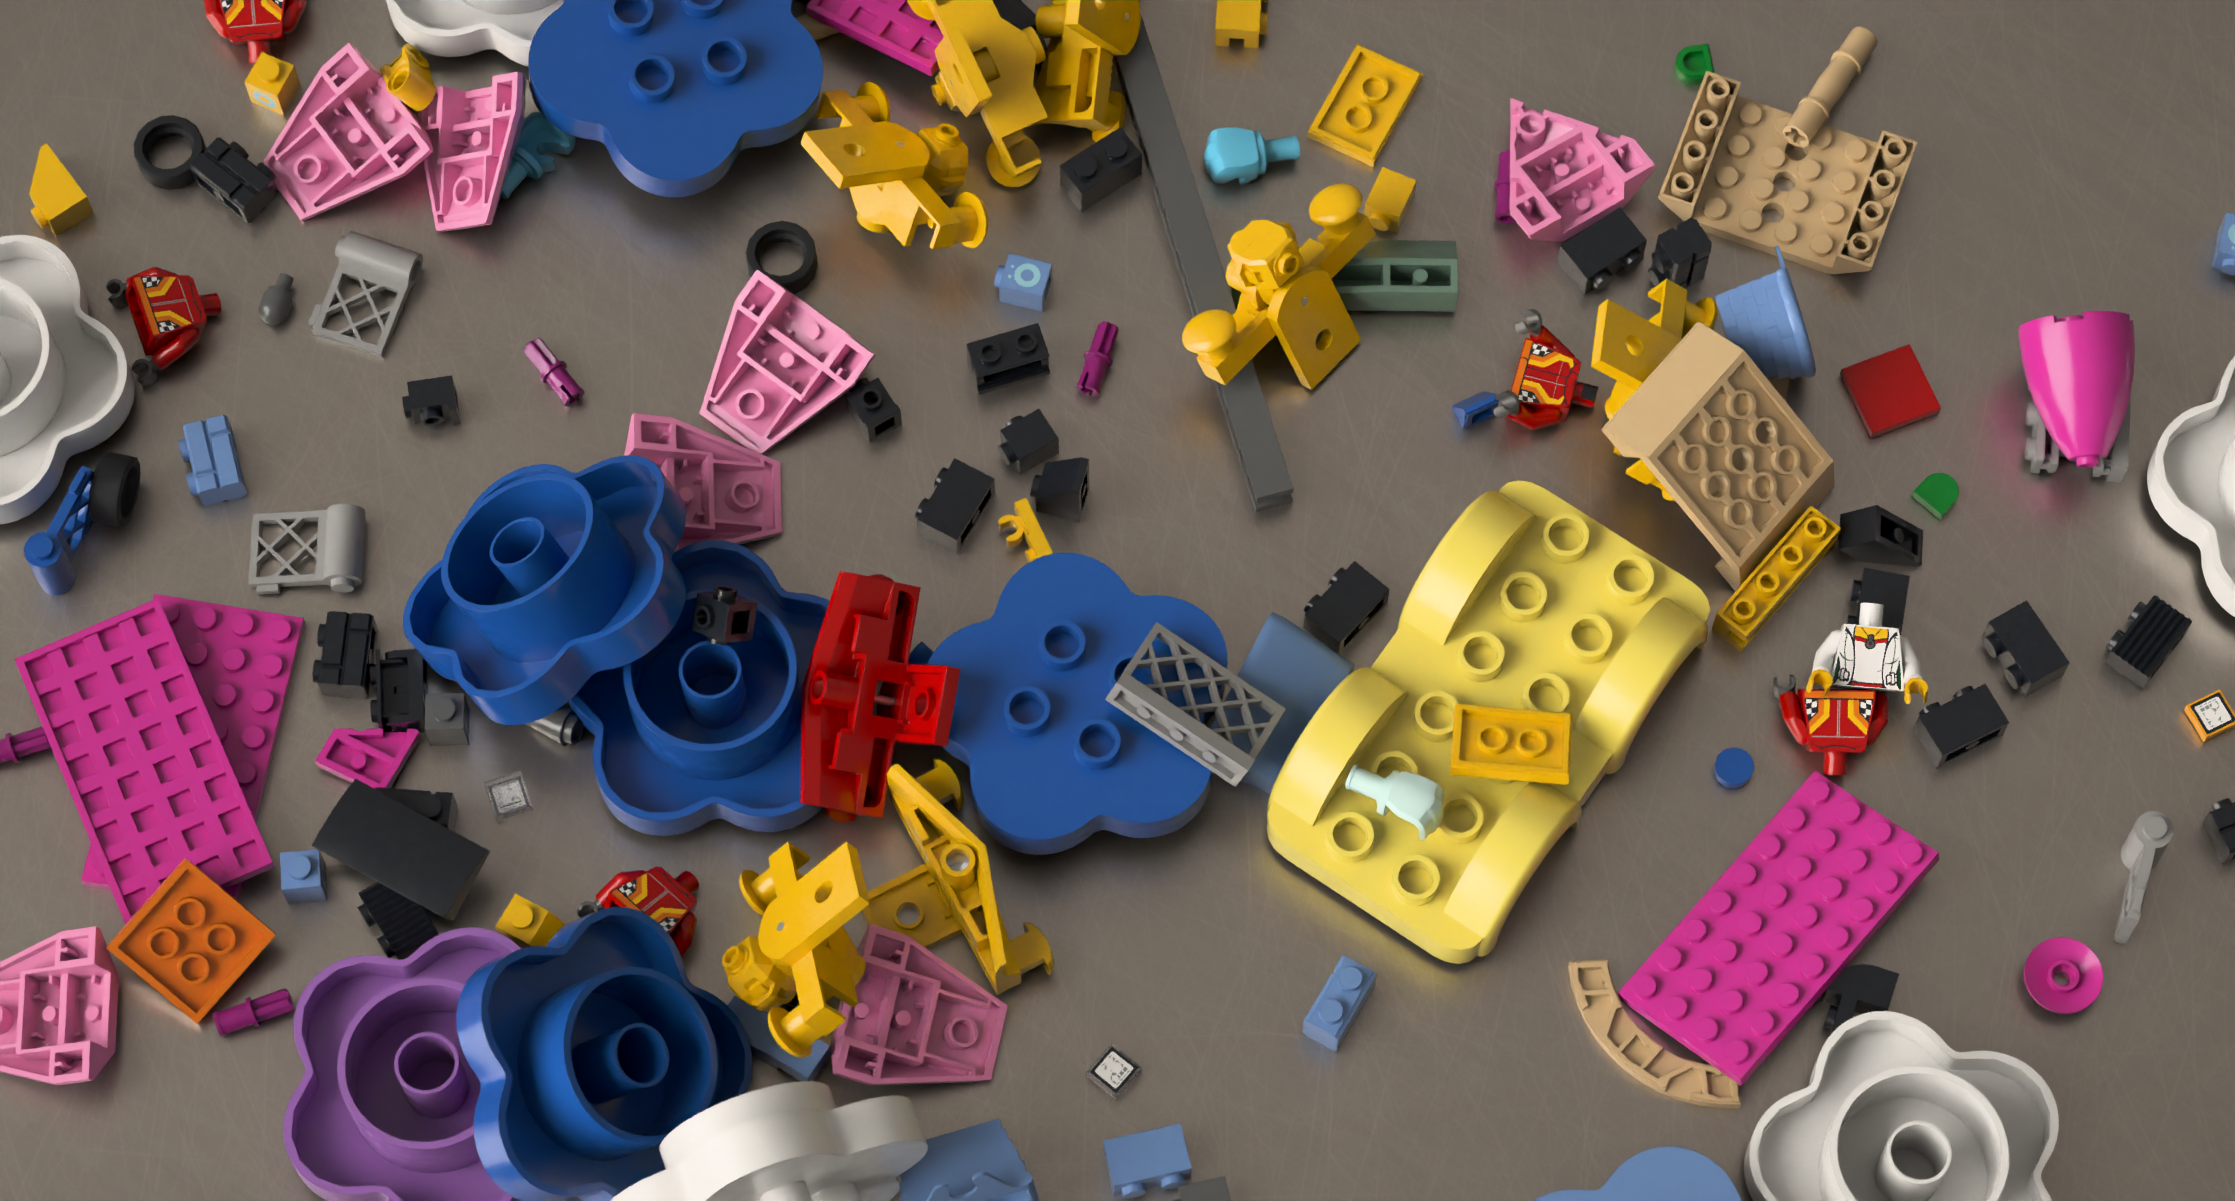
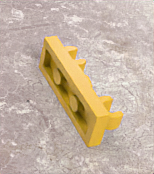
(1028, 527)

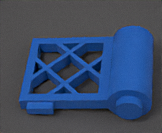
(53, 551)

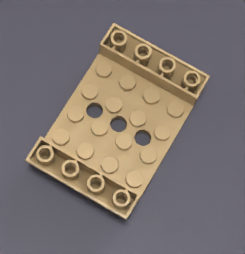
(1738, 150)
(1690, 423)

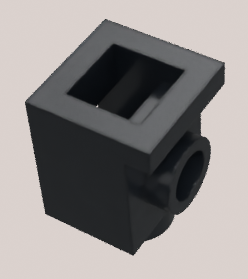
(432, 401)
(877, 418)

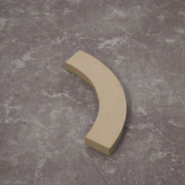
(1639, 1053)

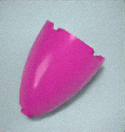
(2080, 379)

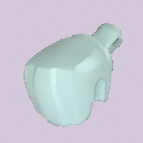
(1404, 794)

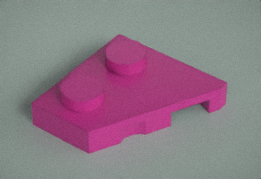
(367, 755)

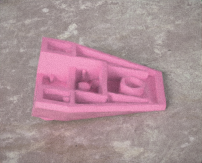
(345, 138)
(472, 149)
(778, 366)
(724, 486)
(59, 1008)
(915, 1019)

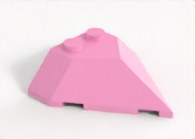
(1568, 173)

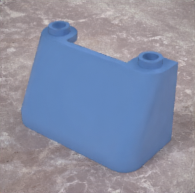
(1294, 673)

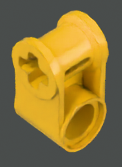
(410, 78)

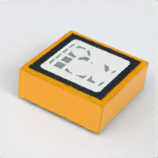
(2211, 715)

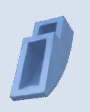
(767, 1049)

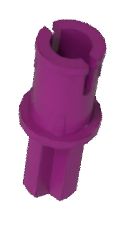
(1502, 188)
(1097, 359)
(553, 371)
(22, 744)
(253, 1011)

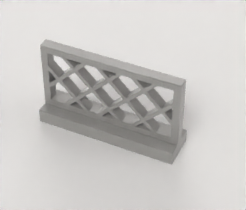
(1182, 724)

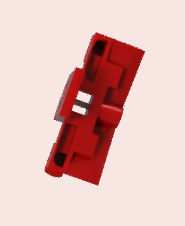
(842, 744)

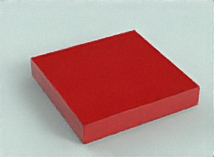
(1890, 391)

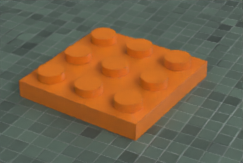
(191, 940)

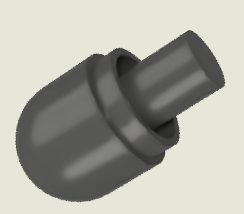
(277, 301)

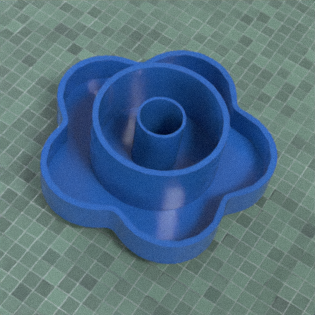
(675, 83)
(552, 584)
(1034, 715)
(706, 724)
(593, 1057)

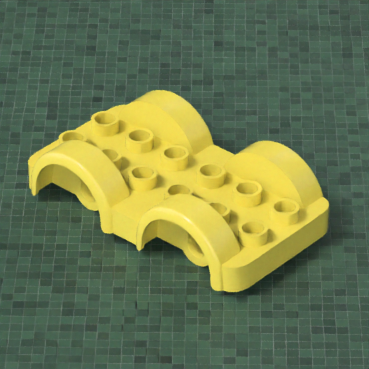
(1509, 612)

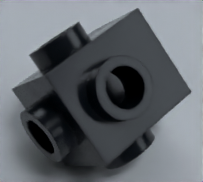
(724, 616)

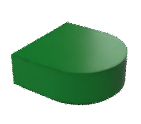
(1693, 63)
(1937, 494)

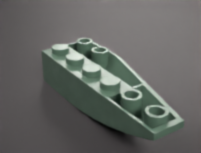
(1398, 277)

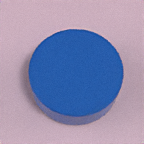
(1733, 768)

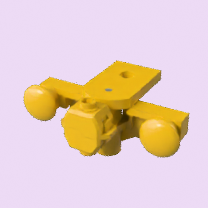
(989, 71)
(897, 172)
(1286, 293)
(1646, 348)
(800, 944)

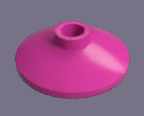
(2069, 959)

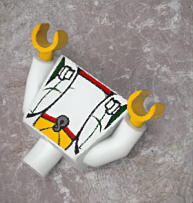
(1868, 658)

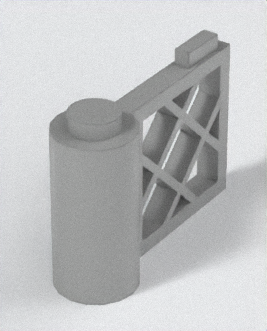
(371, 263)
(337, 542)
(2141, 854)

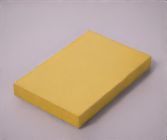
(1365, 105)
(1511, 744)

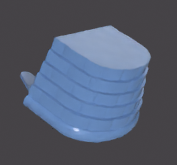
(1769, 325)
(970, 1166)

